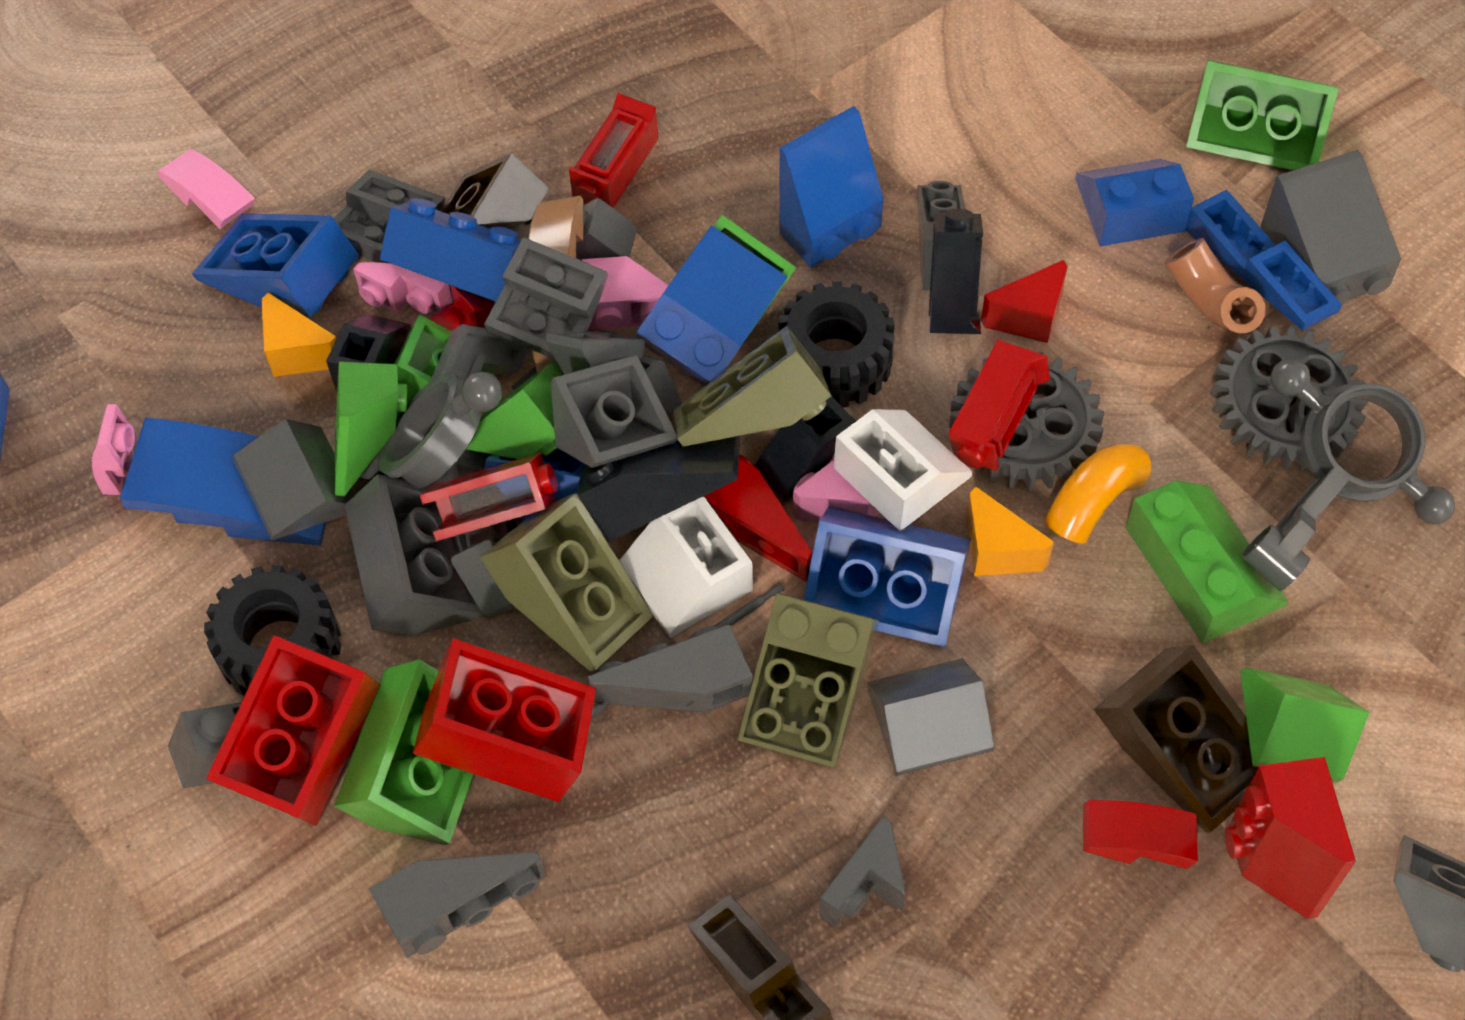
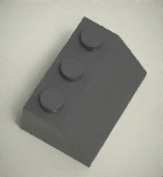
(401, 566)

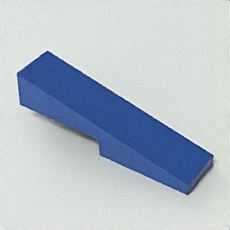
(1268, 268)

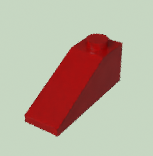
(760, 521)

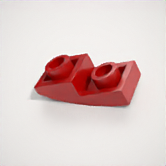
(1140, 829)

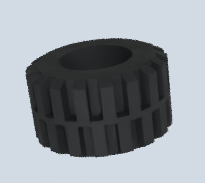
(849, 316)
(262, 601)

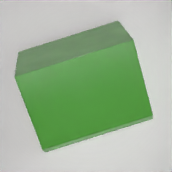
(1300, 721)

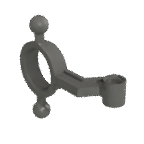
(449, 407)
(1277, 549)

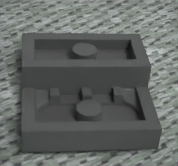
(369, 207)
(545, 295)

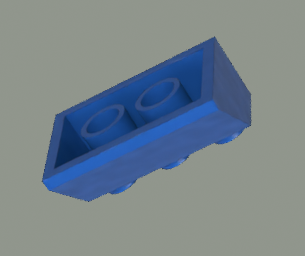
(448, 247)
(888, 574)

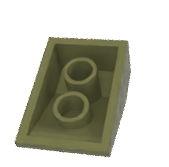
(757, 394)
(568, 581)

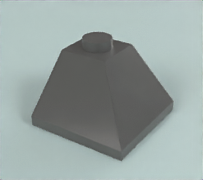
(1434, 900)

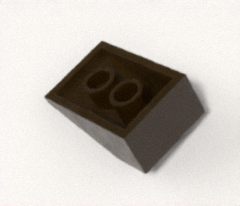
(1184, 733)

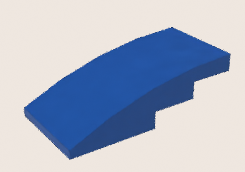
(193, 476)

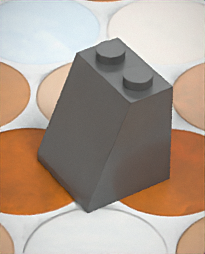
(1335, 225)

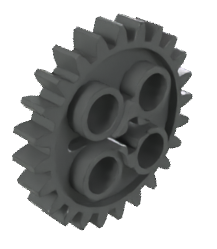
(1246, 391)
(1041, 454)

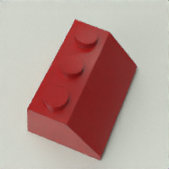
(506, 721)
(294, 730)
(1292, 835)

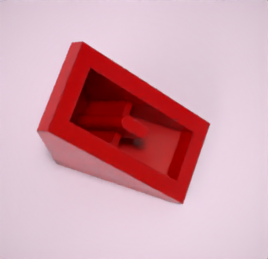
(1027, 304)

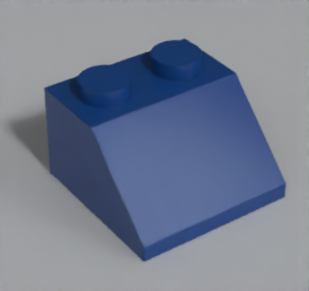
(1136, 200)

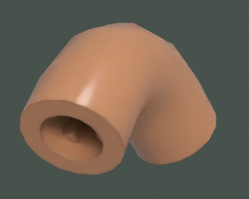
(1214, 290)

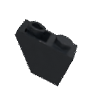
(367, 341)
(802, 449)

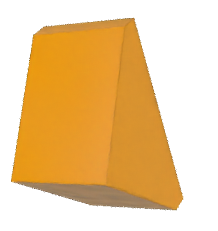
(292, 340)
(1003, 540)

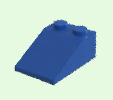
(828, 189)
(279, 255)
(710, 307)

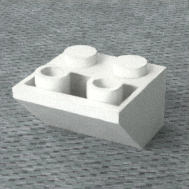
(897, 465)
(687, 566)

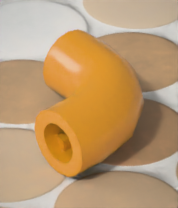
(1095, 487)

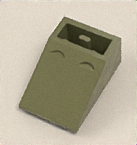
(807, 679)

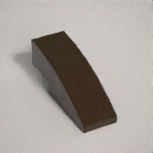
(755, 965)

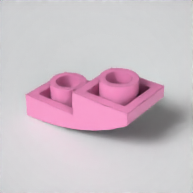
(208, 186)
(395, 286)
(112, 451)

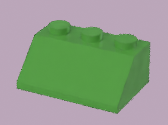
(1261, 116)
(1199, 558)
(386, 780)

